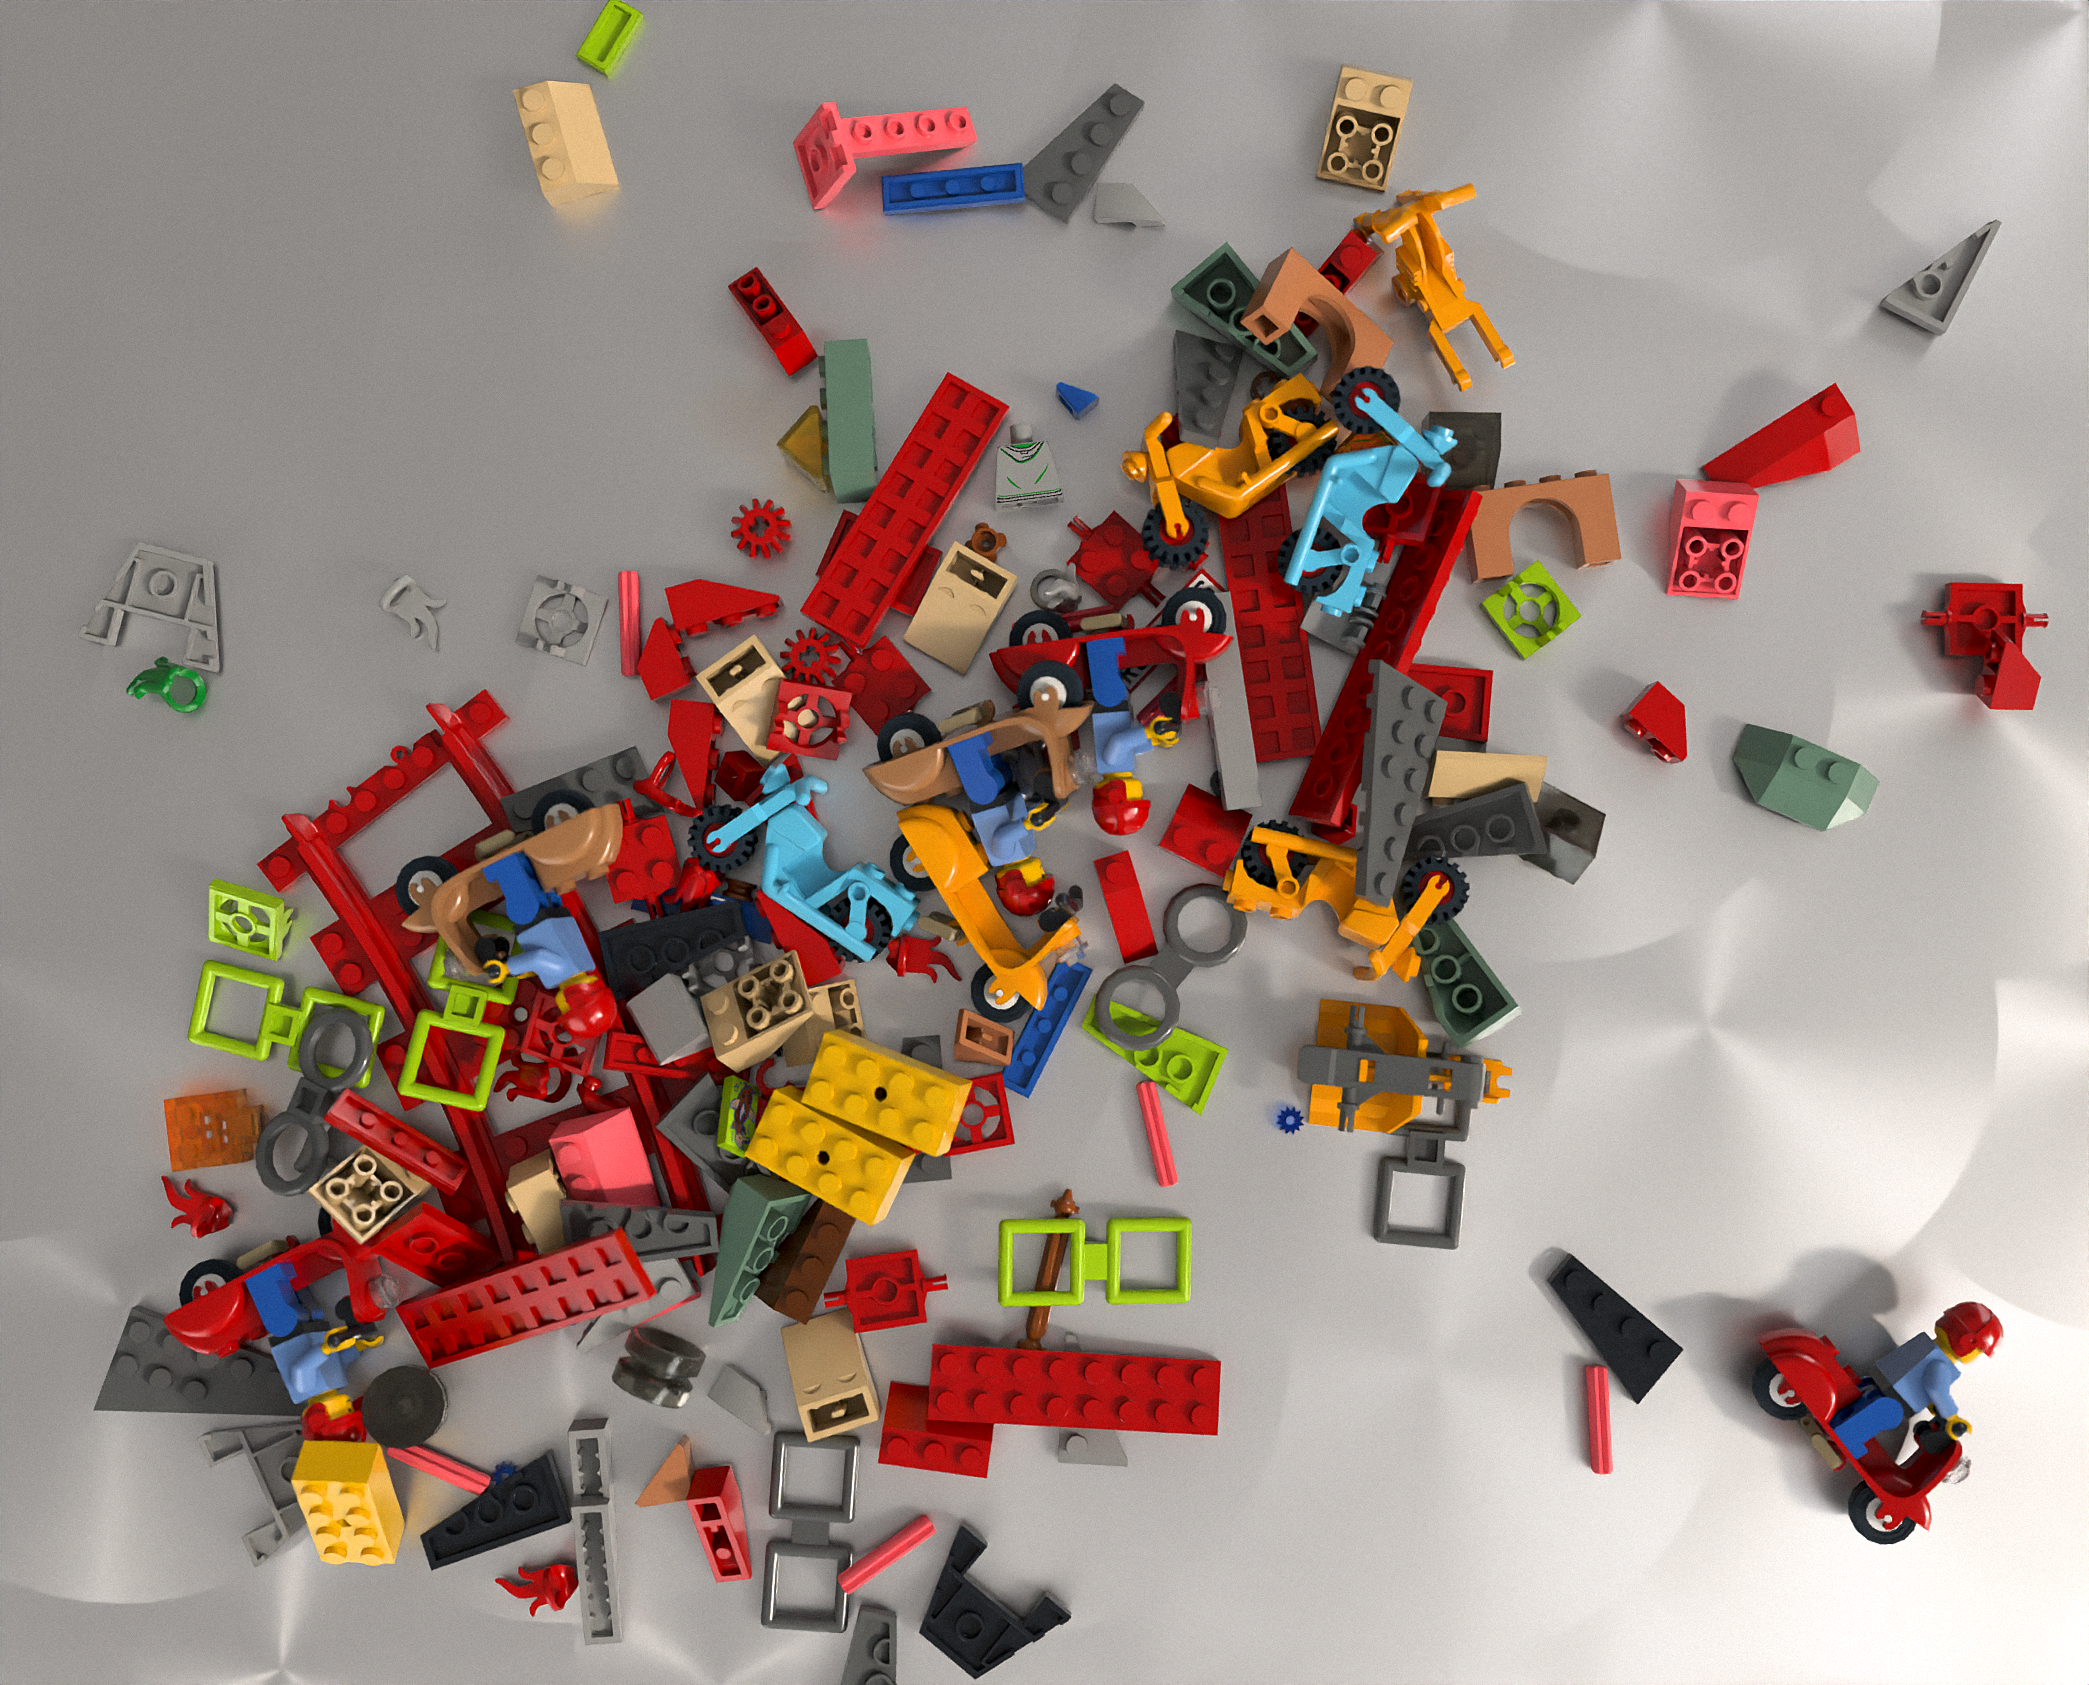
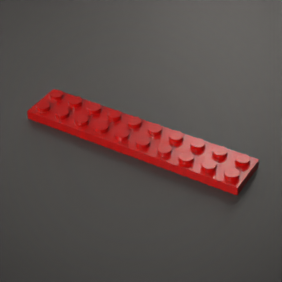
(1395, 639)

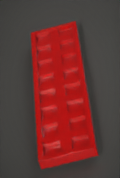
(905, 510)
(1268, 632)
(526, 1299)
(1073, 1389)

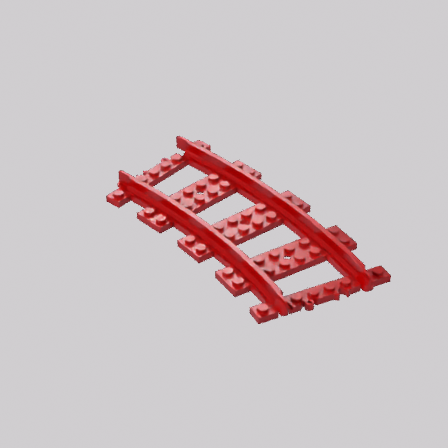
(373, 947)

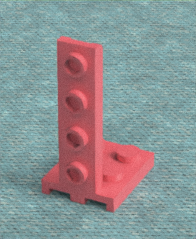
(831, 143)

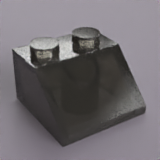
(1478, 447)
(1569, 831)

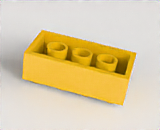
(920, 1100)
(862, 1164)
(348, 1502)

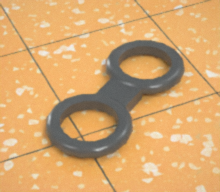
(1169, 968)
(312, 1101)

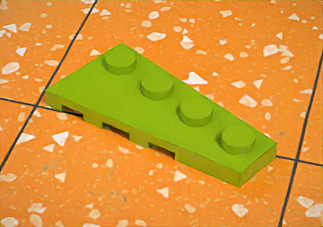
(1181, 1064)

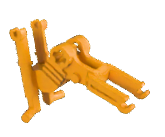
(1429, 274)

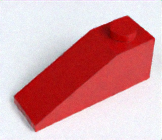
(1125, 906)
(720, 1523)

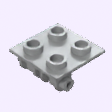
(1349, 629)

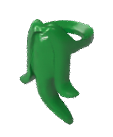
(159, 681)

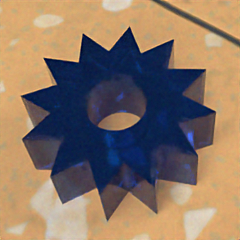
(1296, 1123)
(500, 1469)

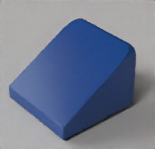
(1076, 400)

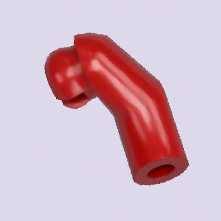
(590, 1099)

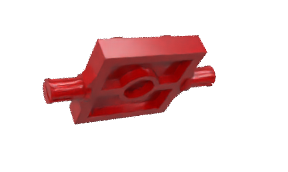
(1405, 521)
(1114, 561)
(1975, 610)
(880, 682)
(645, 861)
(885, 1291)

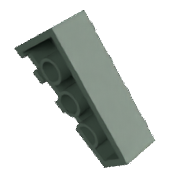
(1219, 296)
(849, 419)

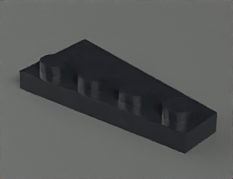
(650, 949)
(1621, 1334)
(507, 1512)

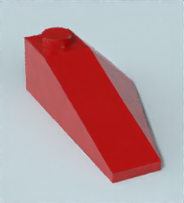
(1796, 445)

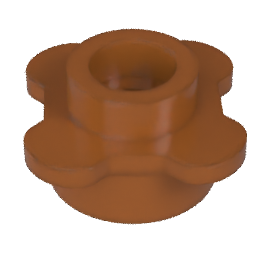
(984, 533)

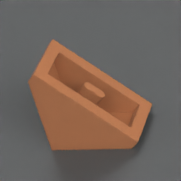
(982, 1040)
(672, 1479)

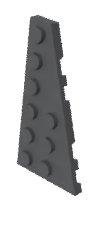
(1394, 773)
(162, 1375)

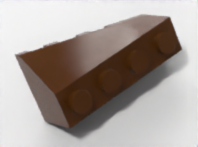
(805, 1262)

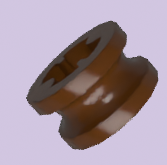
(1257, 382)
(739, 890)

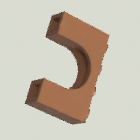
(1295, 286)
(1582, 501)

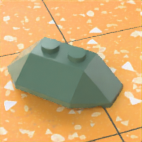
(1803, 778)

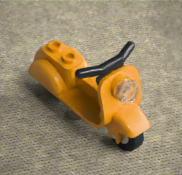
(945, 855)

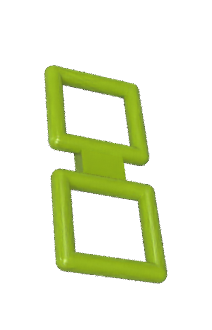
(462, 1014)
(279, 1021)
(1094, 1261)

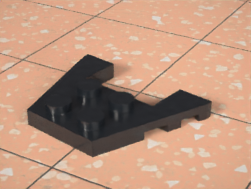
(974, 1625)

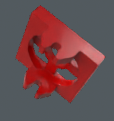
(829, 747)
(555, 1052)
(1003, 1134)

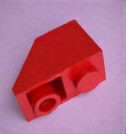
(663, 665)
(2006, 676)
(1660, 721)

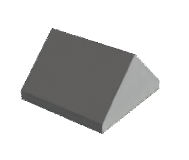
(670, 1019)

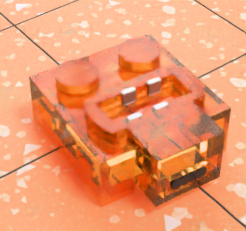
(212, 1129)

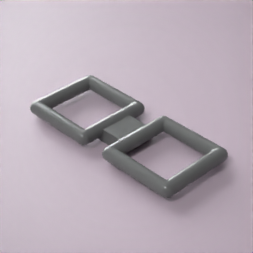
(1424, 1156)
(809, 1532)

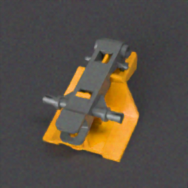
(1375, 1070)

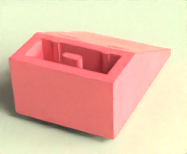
(1709, 537)

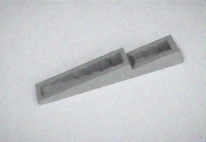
(1231, 724)
(595, 1530)

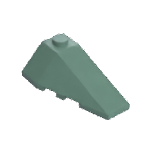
(1461, 984)
(751, 1229)

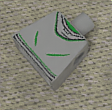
(1026, 472)

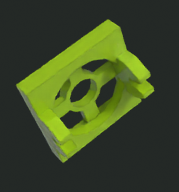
(1523, 645)
(238, 937)

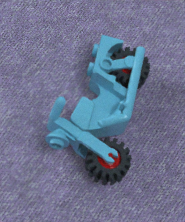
(1355, 482)
(796, 870)

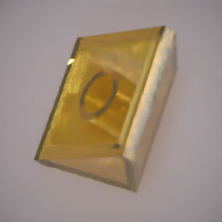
(804, 447)

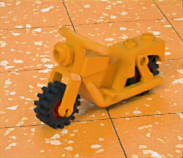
(1228, 478)
(1278, 855)

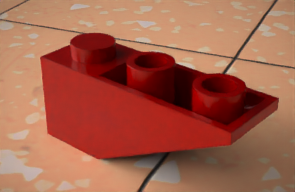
(1344, 270)
(773, 321)
(709, 603)
(693, 739)
(794, 933)

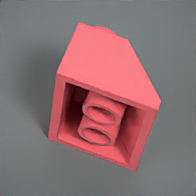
(604, 1160)

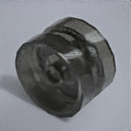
(658, 1367)
(384, 1414)

